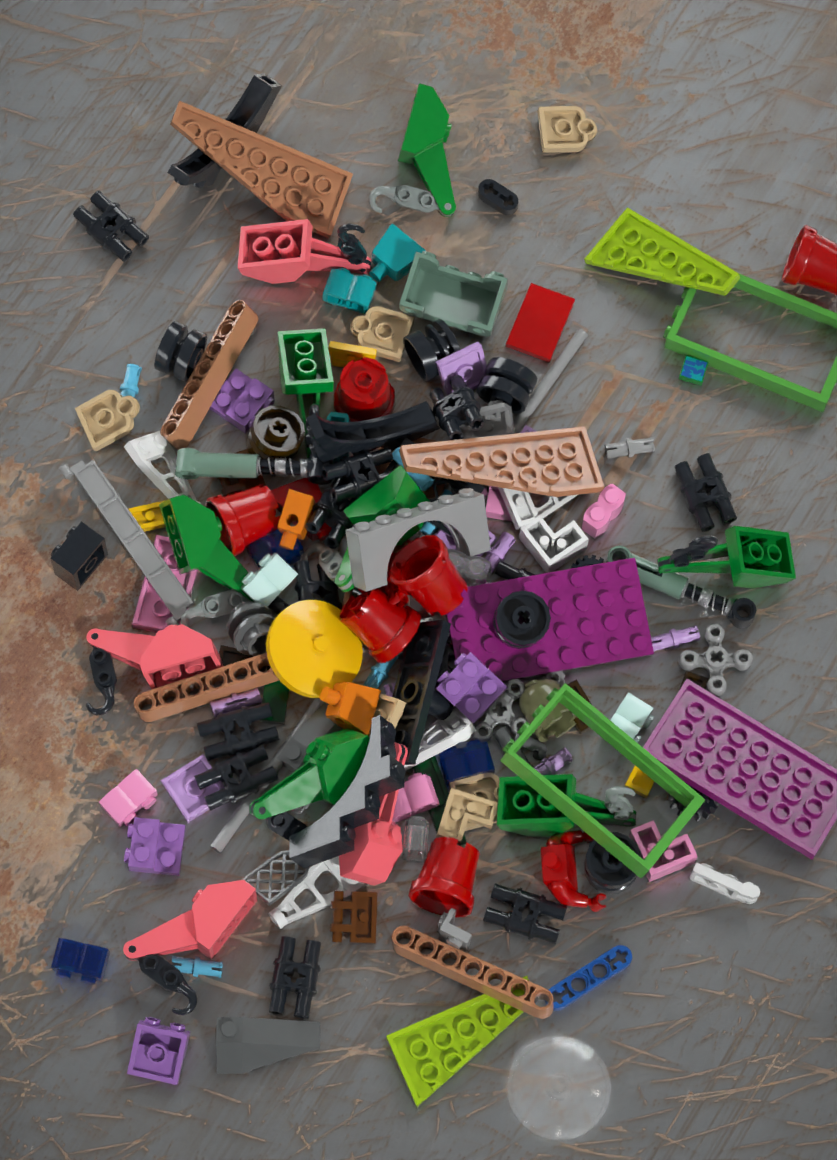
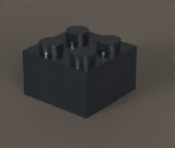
(78, 555)

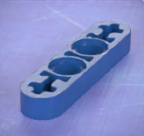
(587, 976)

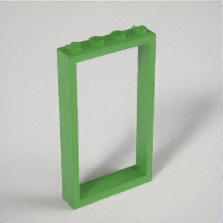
(746, 371)
(629, 749)

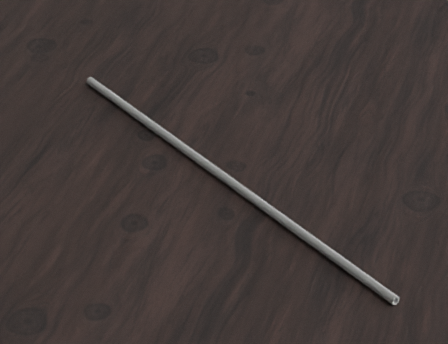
(519, 421)

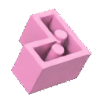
(675, 857)

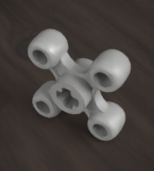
(715, 651)
(507, 716)

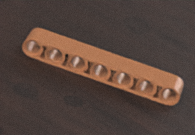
(209, 375)
(207, 692)
(480, 981)

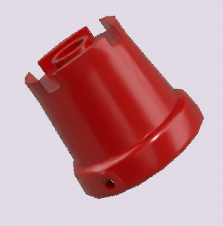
(812, 261)
(364, 391)
(245, 516)
(428, 575)
(380, 624)
(446, 878)

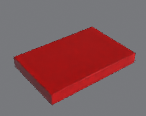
(540, 322)

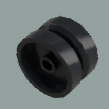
(180, 350)
(507, 382)
(524, 605)
(607, 877)

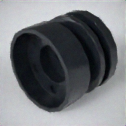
(427, 350)

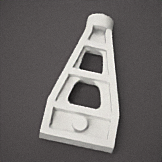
(150, 448)
(523, 510)
(455, 726)
(322, 900)

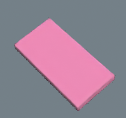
(150, 610)

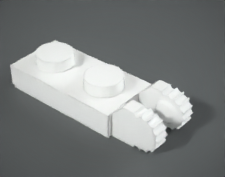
(724, 884)

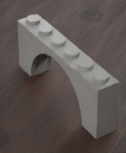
(373, 542)

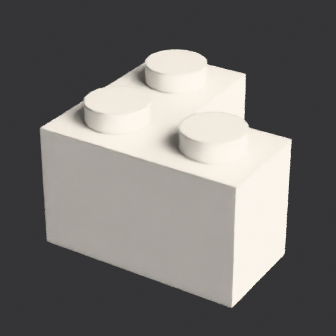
(551, 548)

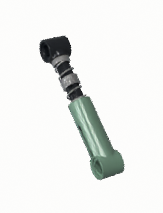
(193, 463)
(678, 586)

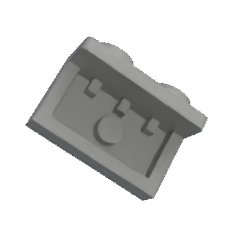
(497, 420)
(451, 934)

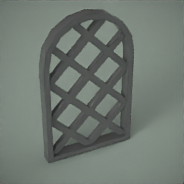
(293, 883)

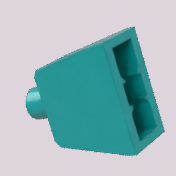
(394, 255)

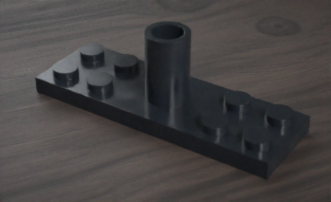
(417, 685)

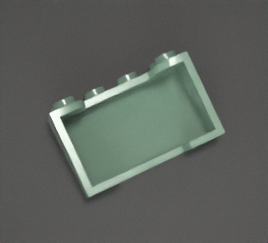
(453, 296)

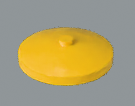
(312, 648)

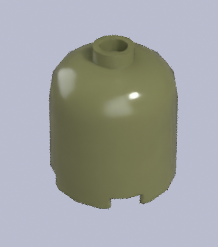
(560, 718)

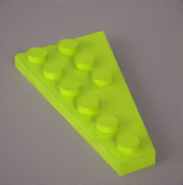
(649, 251)
(447, 1041)

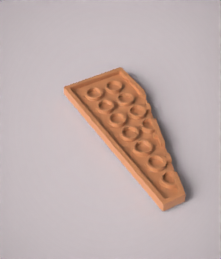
(277, 174)
(532, 462)

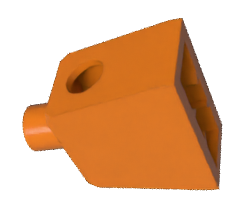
(296, 508)
(351, 705)

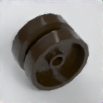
(275, 433)

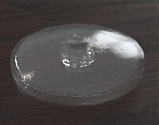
(558, 1088)

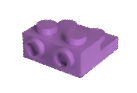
(242, 400)
(471, 686)
(155, 847)
(158, 1050)

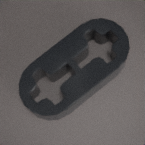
(497, 198)

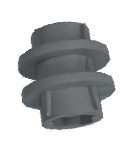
(249, 627)

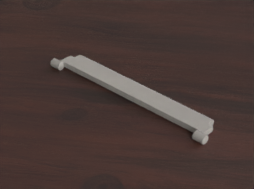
(132, 537)

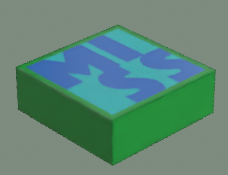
(693, 370)

